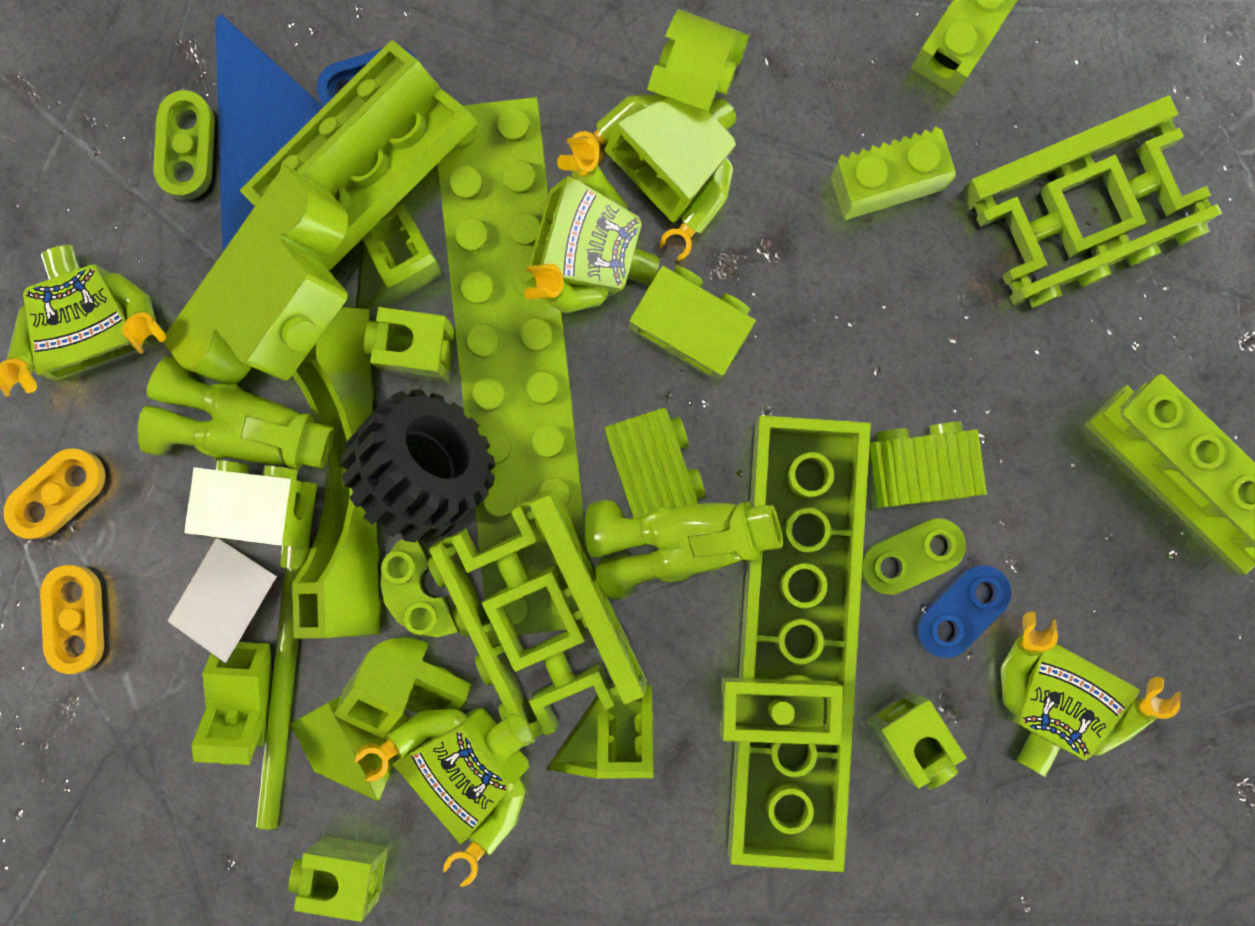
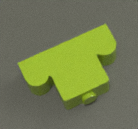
(267, 289)

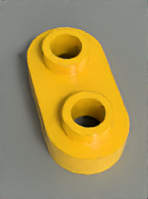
(56, 492)
(66, 619)

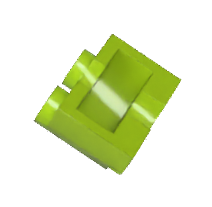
(697, 60)
(408, 594)

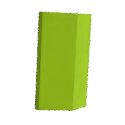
(372, 141)

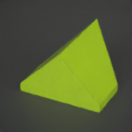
(393, 262)
(610, 742)
(332, 746)

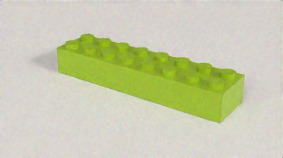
(802, 626)

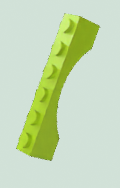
(339, 581)

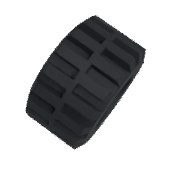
(417, 466)

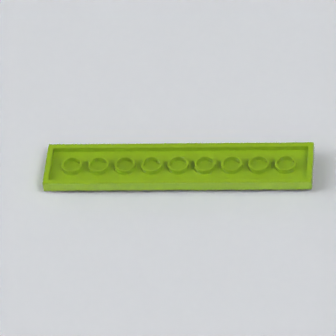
(507, 344)

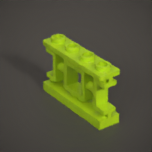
(1074, 166)
(1185, 464)
(574, 601)

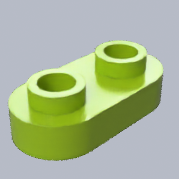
(182, 148)
(913, 556)

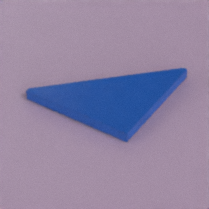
(256, 117)

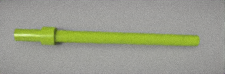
(281, 696)

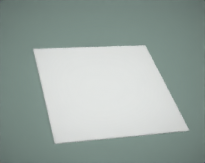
(221, 599)

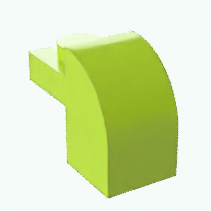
(397, 679)
(235, 705)

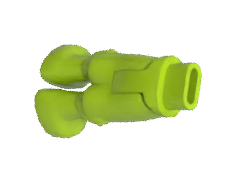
(240, 426)
(688, 540)

